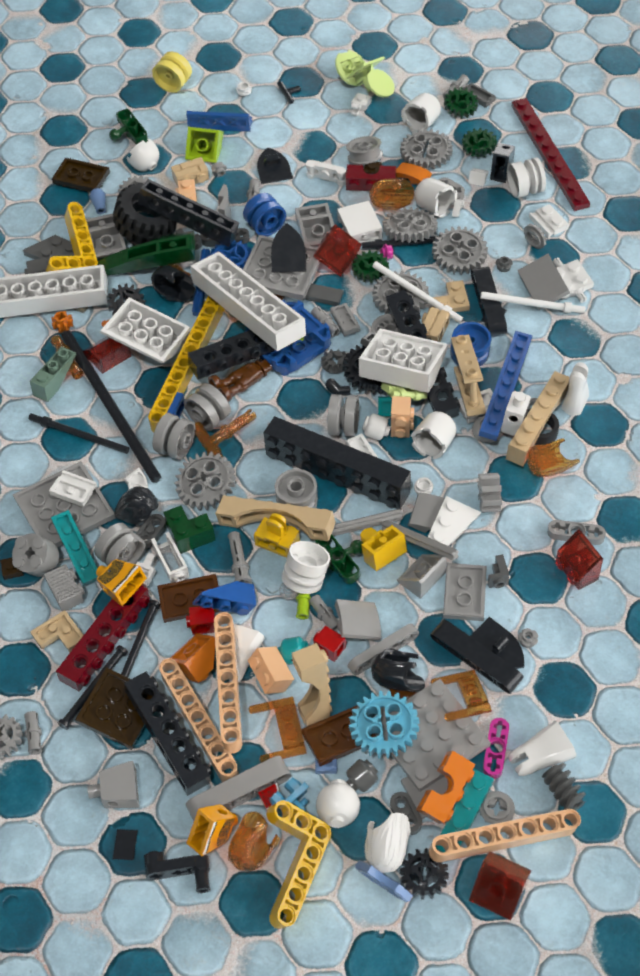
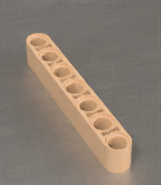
(231, 689)
(196, 711)
(497, 842)

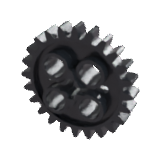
(351, 370)

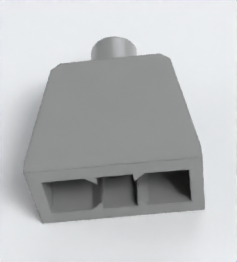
(117, 787)

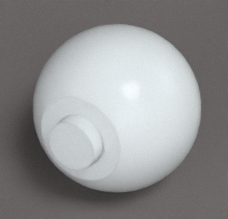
(338, 804)

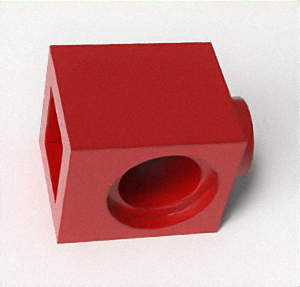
(201, 620)
(331, 642)

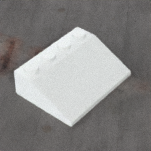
(146, 331)
(402, 360)

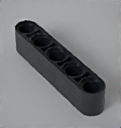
(490, 309)
(476, 656)

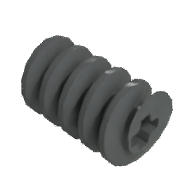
(563, 787)

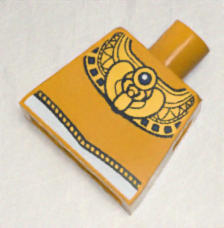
(120, 580)
(211, 828)

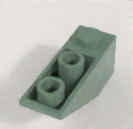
(51, 375)

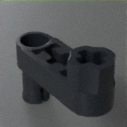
(158, 868)

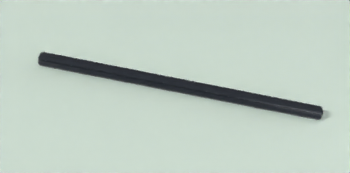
(112, 408)

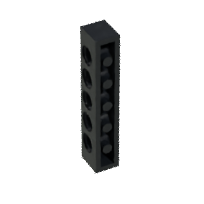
(188, 212)
(227, 354)
(189, 779)

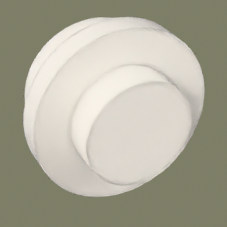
(244, 89)
(423, 485)

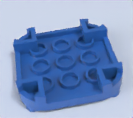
(295, 356)

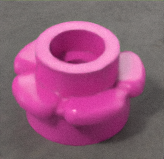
(387, 251)

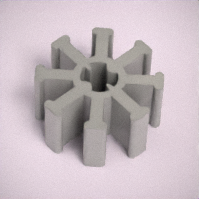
(489, 492)

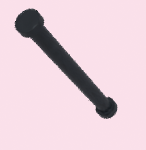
(153, 606)
(64, 723)

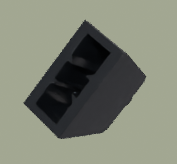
(502, 156)

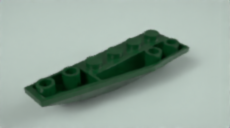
(155, 253)

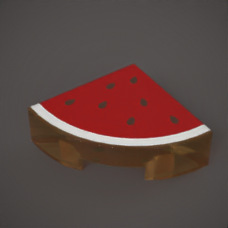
(267, 793)

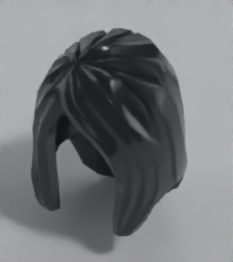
(172, 284)
(136, 505)
(394, 671)

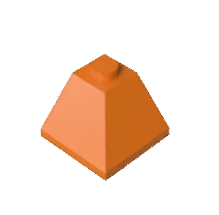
(196, 657)

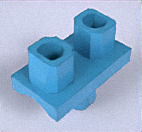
(296, 790)

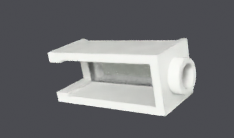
(171, 559)

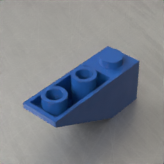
(231, 597)

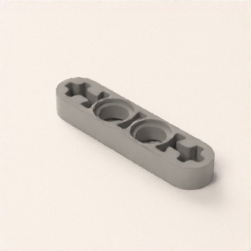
(394, 641)

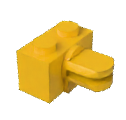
(276, 535)
(382, 546)

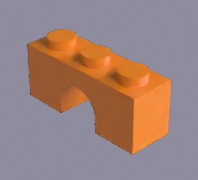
(457, 772)

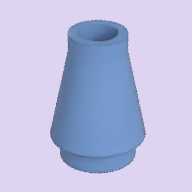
(98, 199)

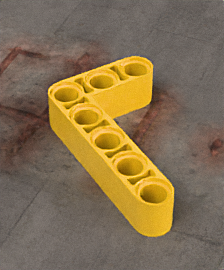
(80, 240)
(300, 860)

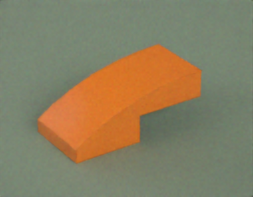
(413, 172)

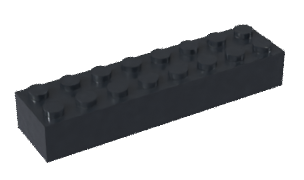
(337, 463)

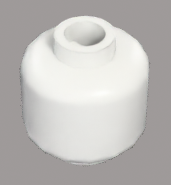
(376, 426)

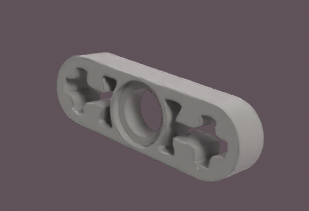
(562, 525)

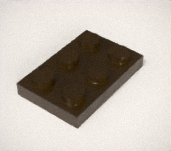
(80, 175)

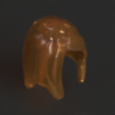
(391, 193)
(547, 459)
(249, 843)

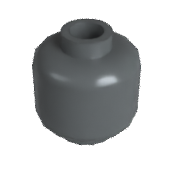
(361, 775)

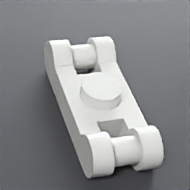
(326, 171)

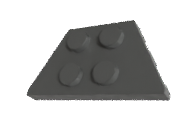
(49, 247)

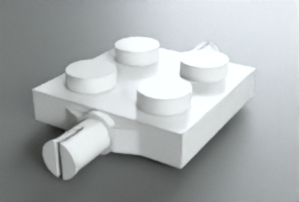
(575, 278)

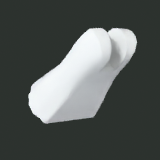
(577, 391)
(246, 643)
(543, 750)

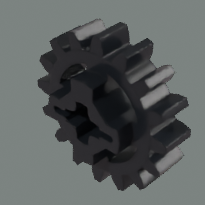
(123, 292)
(414, 872)

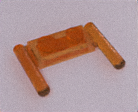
(471, 692)
(288, 727)

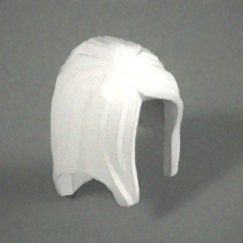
(387, 843)

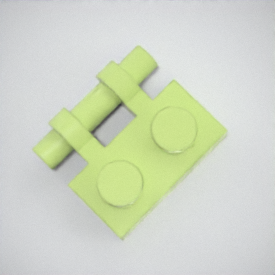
(394, 390)

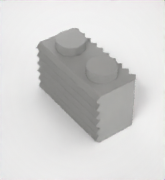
(64, 587)

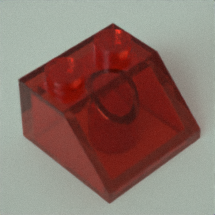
(337, 250)
(107, 354)
(579, 560)
(500, 885)

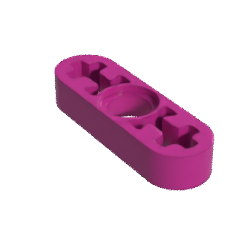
(489, 755)

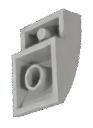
(313, 223)
(105, 236)

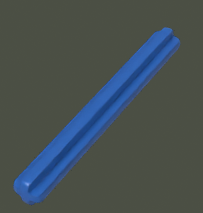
(199, 294)

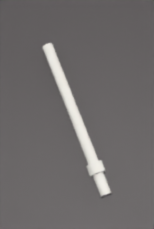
(417, 291)
(566, 307)

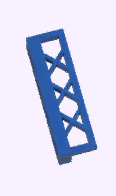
(219, 121)

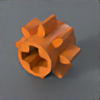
(62, 321)

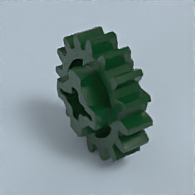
(461, 102)
(479, 142)
(363, 265)

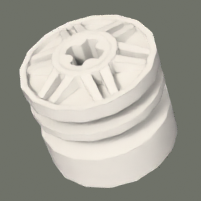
(526, 177)
(305, 567)

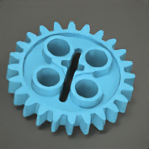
(364, 726)

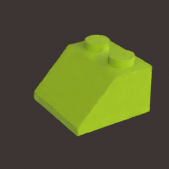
(204, 144)

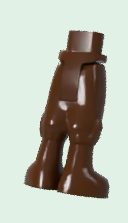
(241, 378)

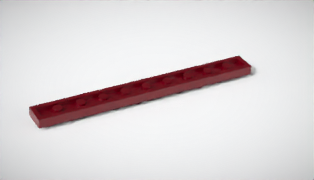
(550, 155)

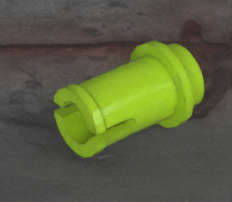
(302, 606)

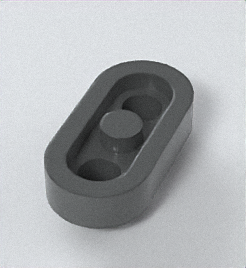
(148, 531)
(409, 810)

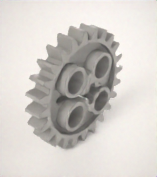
(437, 151)
(410, 225)
(459, 250)
(387, 287)
(205, 480)

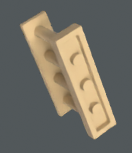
(468, 375)

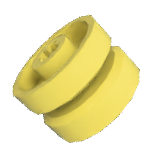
(172, 72)

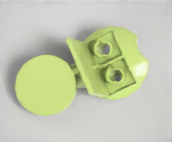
(357, 72)

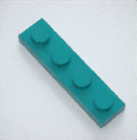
(75, 547)
(468, 806)

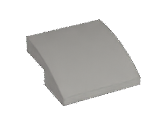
(224, 204)
(425, 511)
(358, 619)

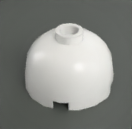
(144, 156)

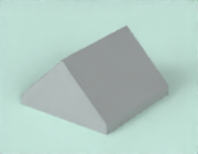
(423, 574)

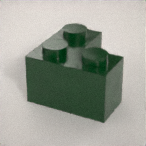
(188, 533)

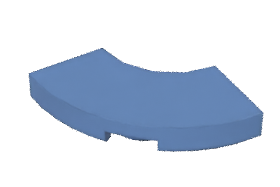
(383, 881)

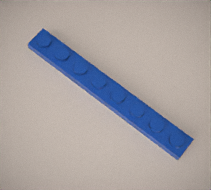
(505, 385)

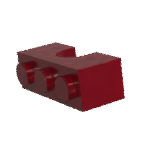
(360, 181)

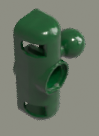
(130, 126)
(345, 565)

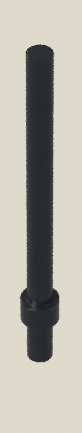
(378, 243)
(49, 423)

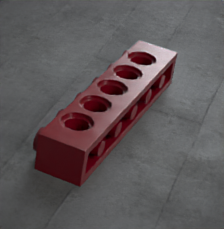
(93, 639)

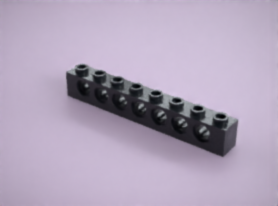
(402, 301)

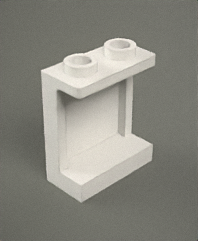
(360, 222)

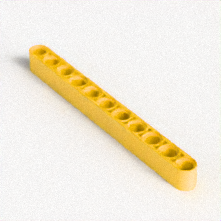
(181, 373)

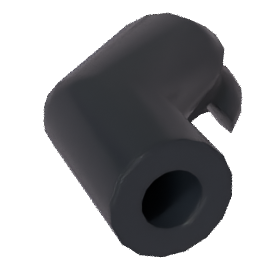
(335, 388)

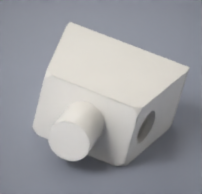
(518, 407)

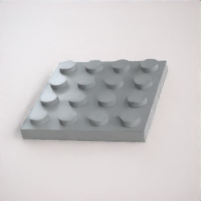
(286, 283)
(40, 506)
(436, 735)

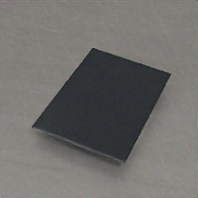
(125, 844)

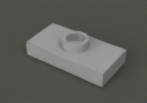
(345, 319)

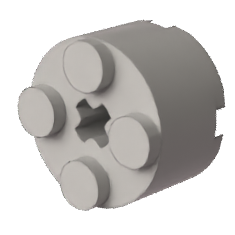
(34, 554)

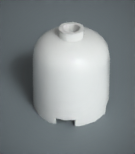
(421, 112)
(435, 196)
(434, 434)

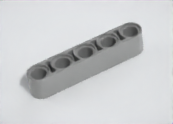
(242, 786)

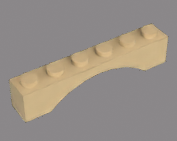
(531, 427)
(241, 511)
(313, 669)

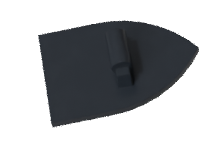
(273, 167)
(288, 251)
(500, 642)

